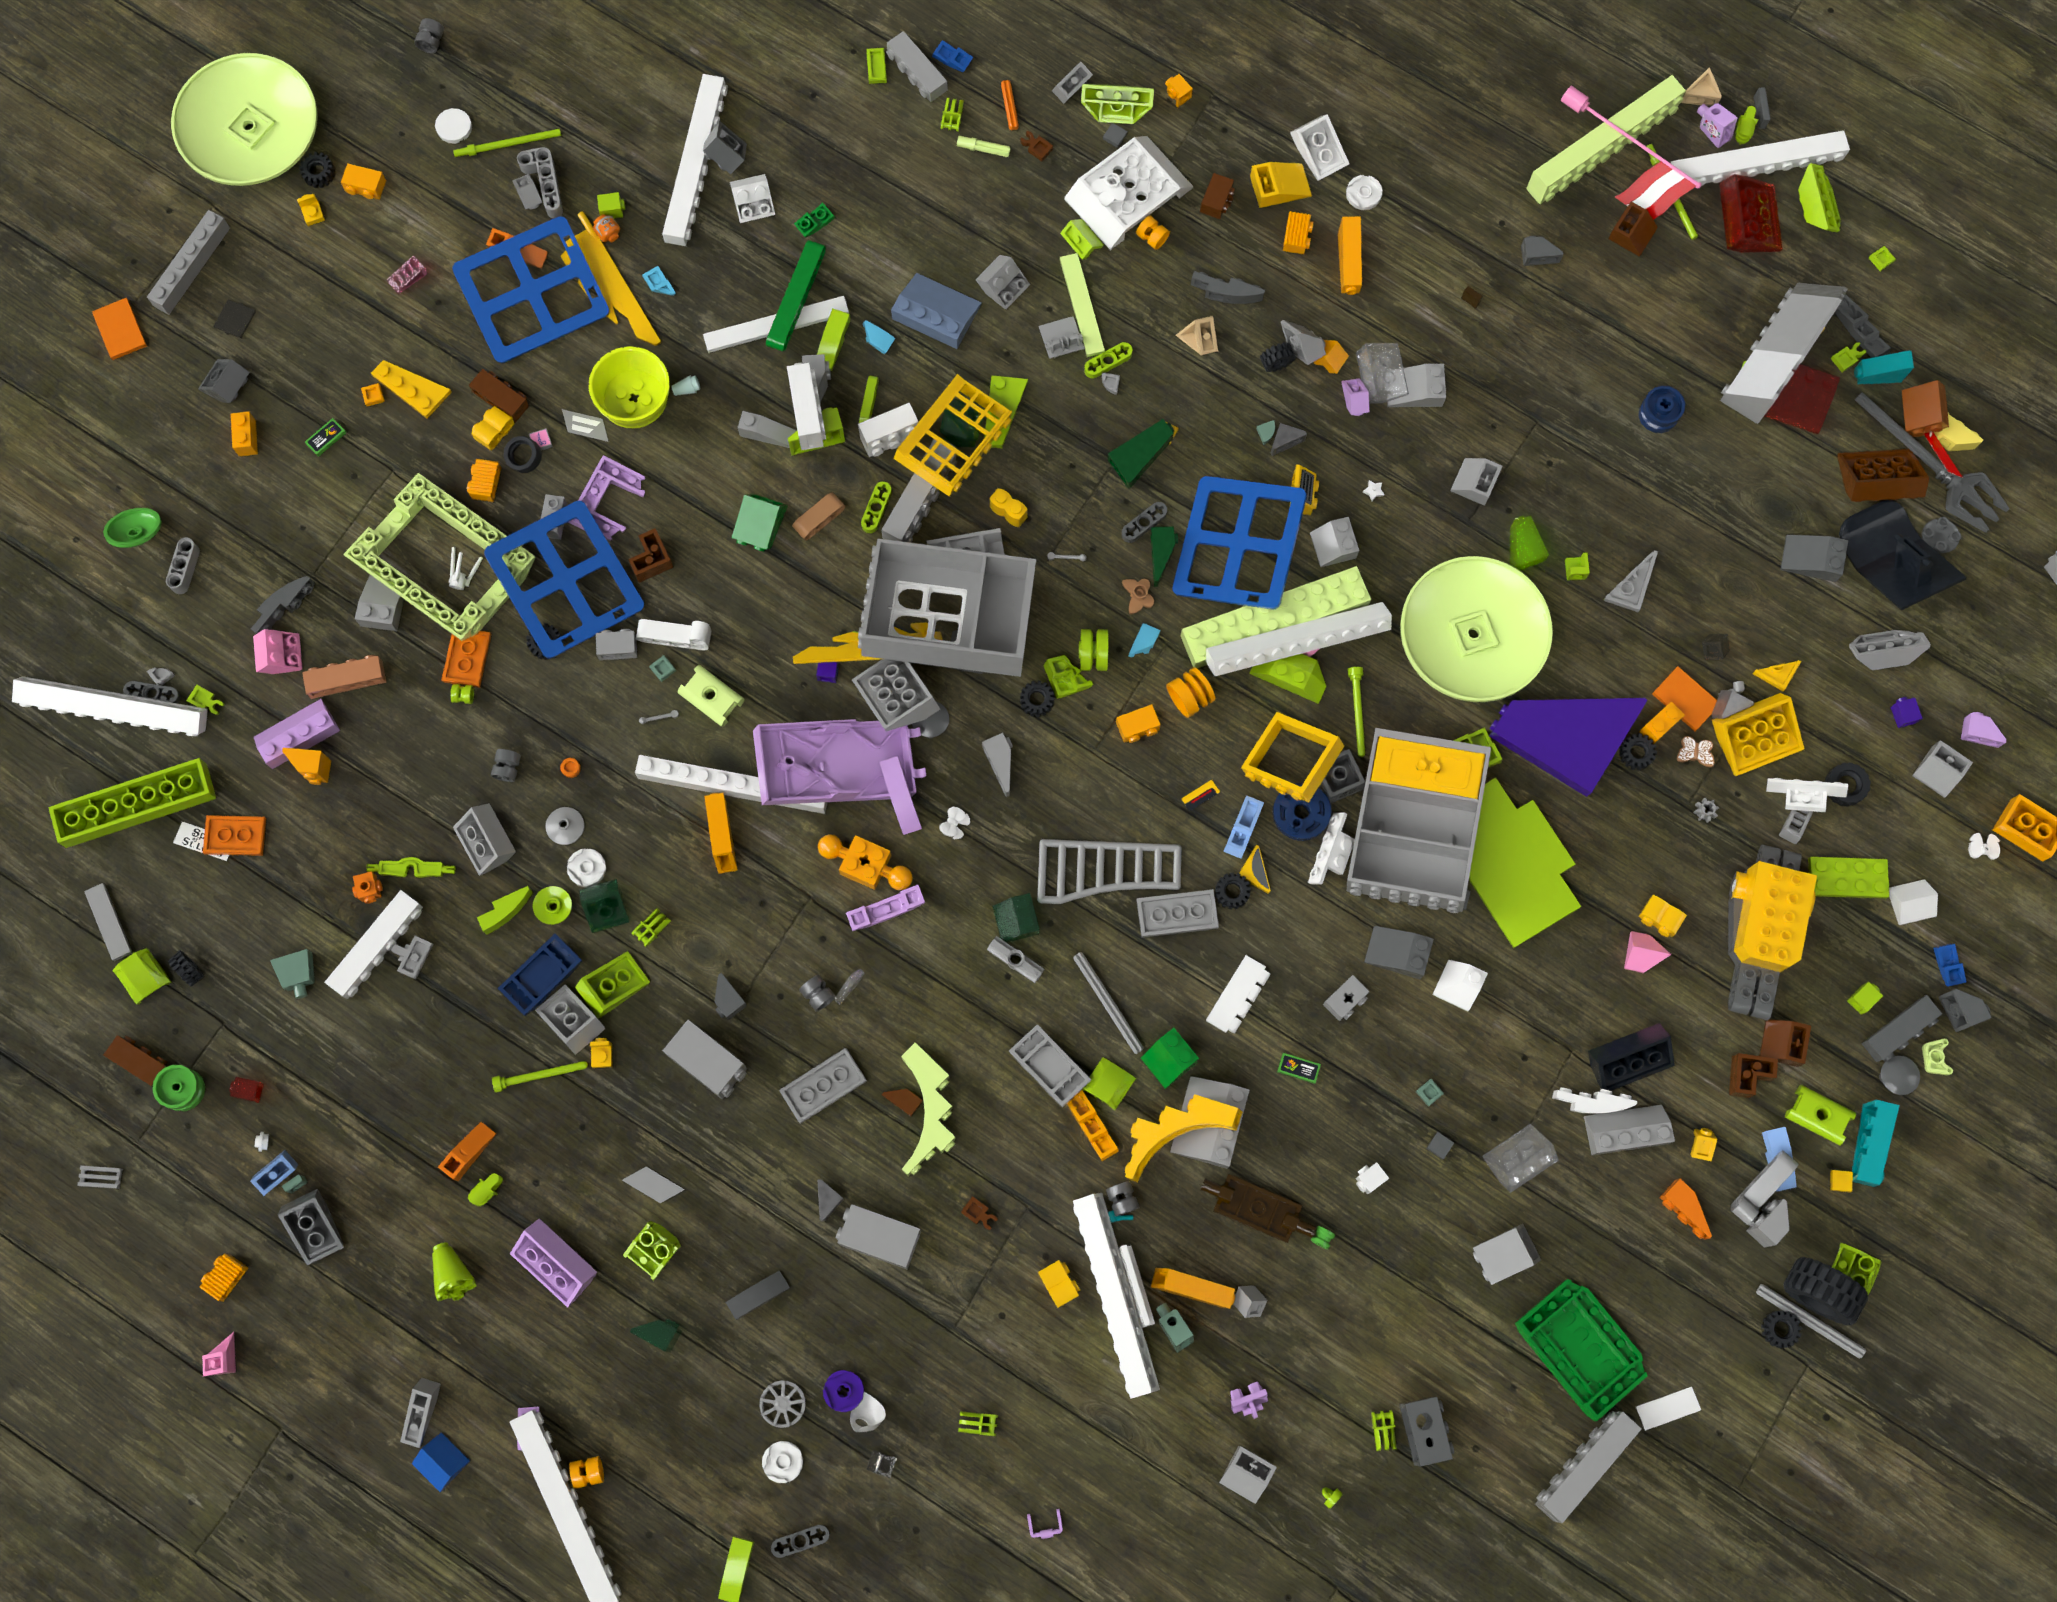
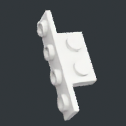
(1806, 794)
(1333, 851)

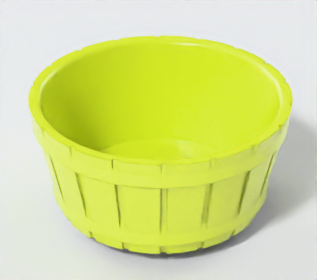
(627, 373)

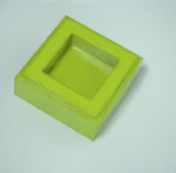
(1882, 258)

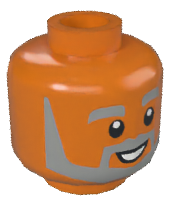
(606, 228)

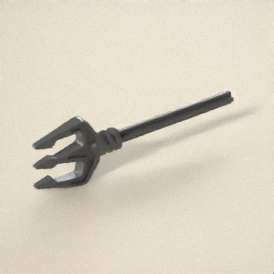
(1958, 487)

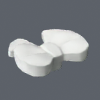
(955, 816)
(1977, 848)

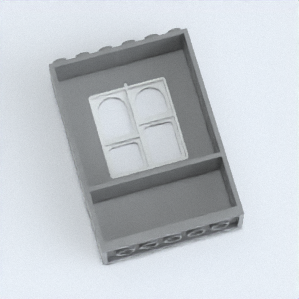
(992, 612)

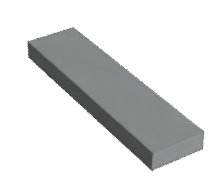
(108, 922)

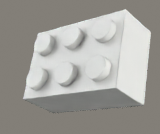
(887, 430)

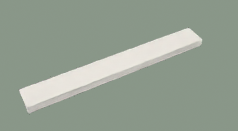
(760, 327)

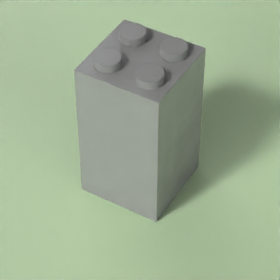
(705, 1060)
(878, 1236)

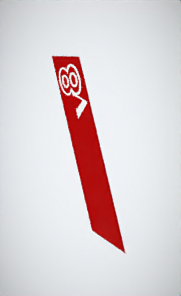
(1942, 454)

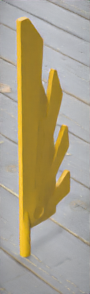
(611, 282)
(850, 651)

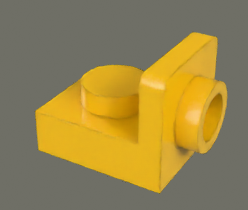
(311, 209)
(601, 1053)
(1703, 1144)

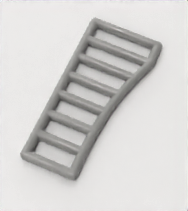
(1100, 887)

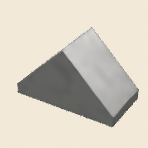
(1287, 438)
(1729, 704)
(828, 1200)

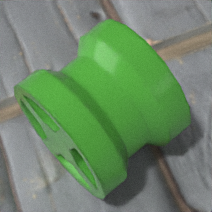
(1323, 1237)

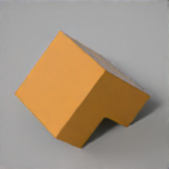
(1334, 357)

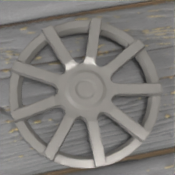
(782, 1404)

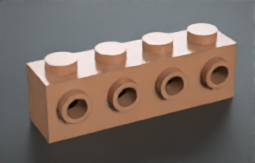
(344, 676)

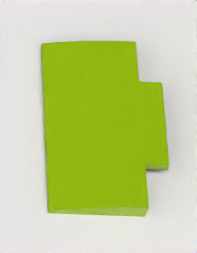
(1519, 867)

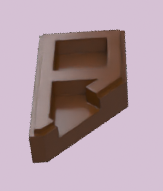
(904, 1100)

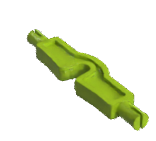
(400, 868)

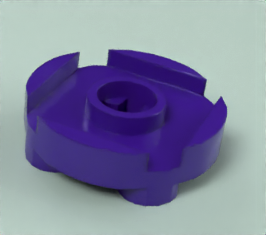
(833, 1385)

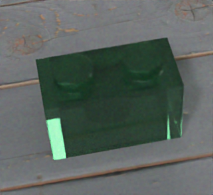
(956, 429)
(604, 906)
(1016, 918)
(659, 1333)

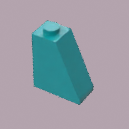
(1884, 369)

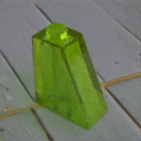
(1526, 544)

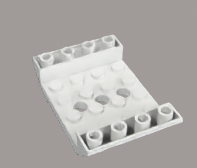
(1147, 170)

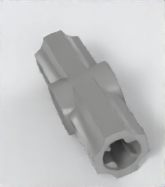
(1004, 952)

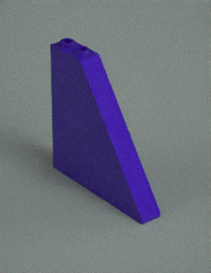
(1567, 736)

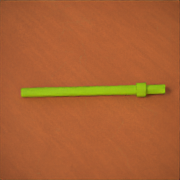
(473, 150)
(1678, 205)

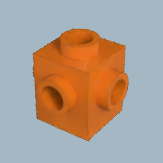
(367, 887)

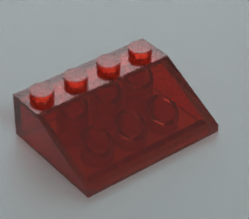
(1750, 215)
(1805, 399)

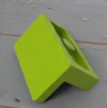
(1081, 238)

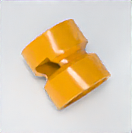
(1152, 232)
(593, 1469)

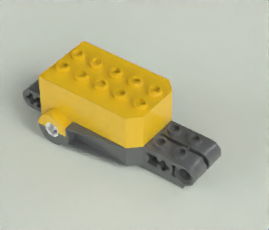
(1766, 927)

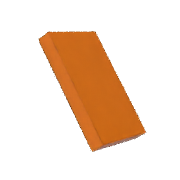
(119, 328)
(466, 659)
(1687, 696)
(234, 835)

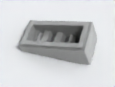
(1792, 833)

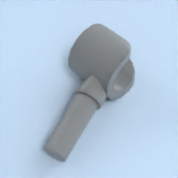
(1738, 687)

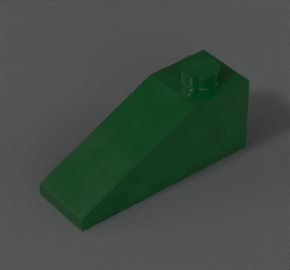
(1162, 546)

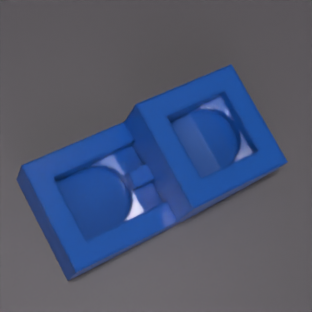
(951, 57)
(1949, 965)

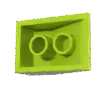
(833, 432)
(612, 984)

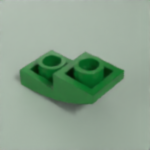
(816, 220)

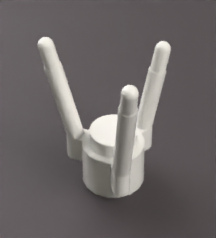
(457, 579)

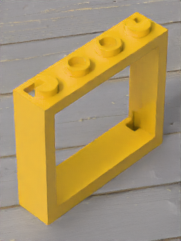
(1307, 790)

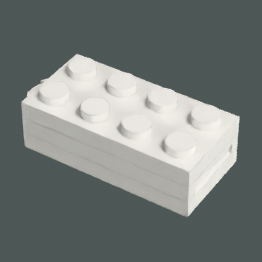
(806, 406)

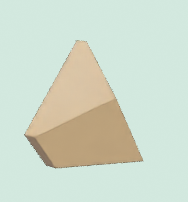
(1703, 91)
(1200, 335)

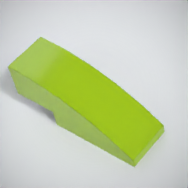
(834, 336)
(504, 910)
(735, 1569)

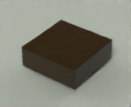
(1471, 297)

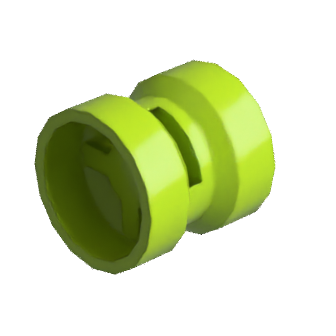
(462, 693)

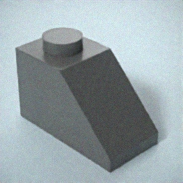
(1539, 251)
(727, 999)

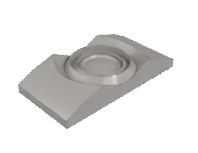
(1049, 1066)

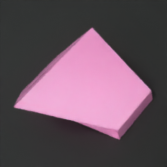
(1643, 952)
(221, 1358)

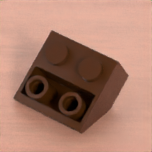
(1634, 229)
(1785, 1041)

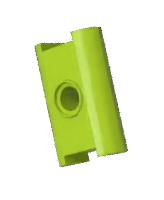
(1805, 1114)

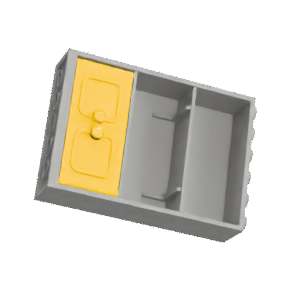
(1418, 820)

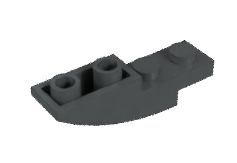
(1233, 292)
(286, 598)

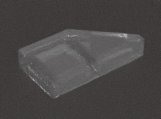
(849, 985)

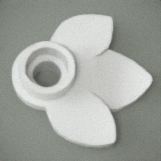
(1107, 191)

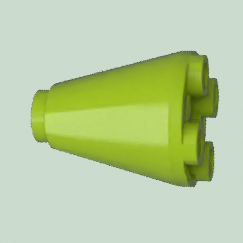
(450, 1274)

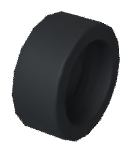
(509, 451)

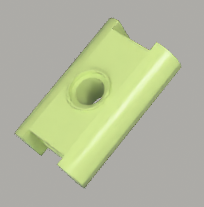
(701, 685)

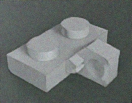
(412, 956)

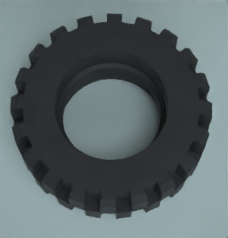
(1826, 1291)

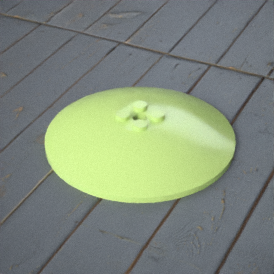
(236, 92)
(1481, 597)

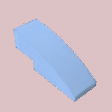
(1243, 827)
(1776, 1141)

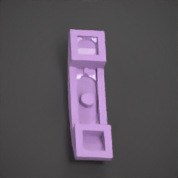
(900, 795)
(885, 909)

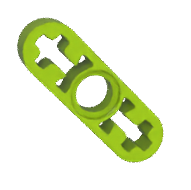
(1111, 353)
(869, 398)
(868, 512)

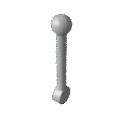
(1051, 556)
(674, 714)

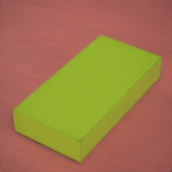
(876, 65)

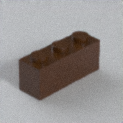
(499, 394)
(135, 1059)

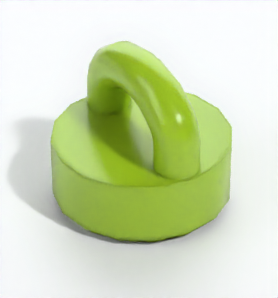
(1332, 1497)

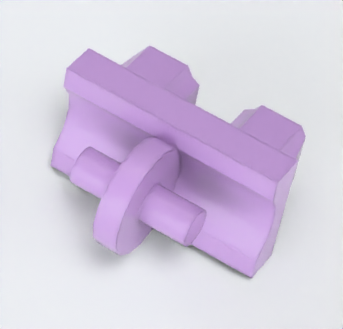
(1251, 1403)

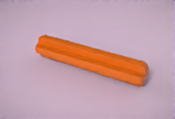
(1009, 105)

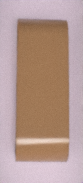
(818, 516)

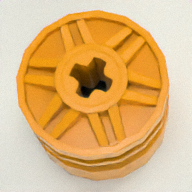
(1191, 693)

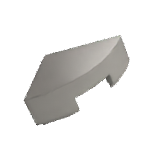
(1111, 382)
(160, 675)

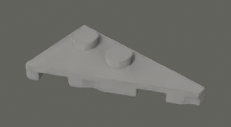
(1632, 589)

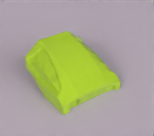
(141, 974)
(1109, 1083)
(652, 1248)
(1857, 1265)

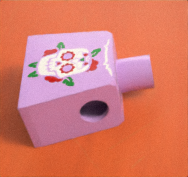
(1717, 123)

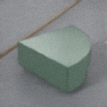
(1266, 431)

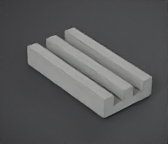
(83, 1176)

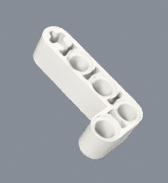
(674, 634)

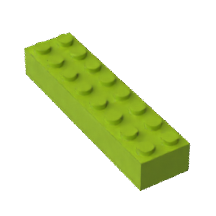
(132, 803)

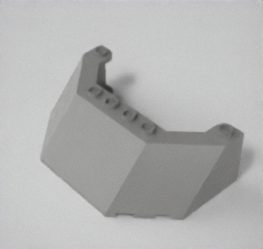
(1782, 348)

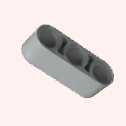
(185, 574)

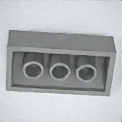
(1628, 1129)

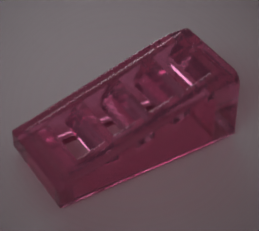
(414, 277)

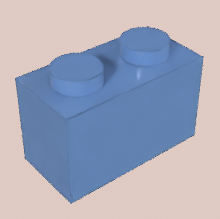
(274, 1172)

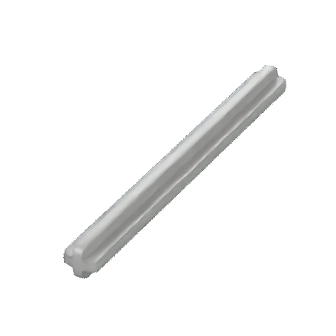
(1108, 1003)
(1811, 1321)

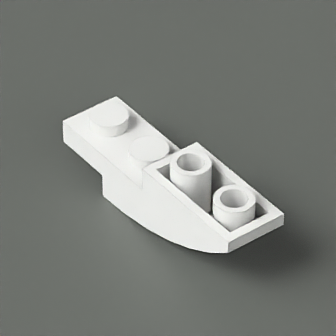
(1600, 1103)

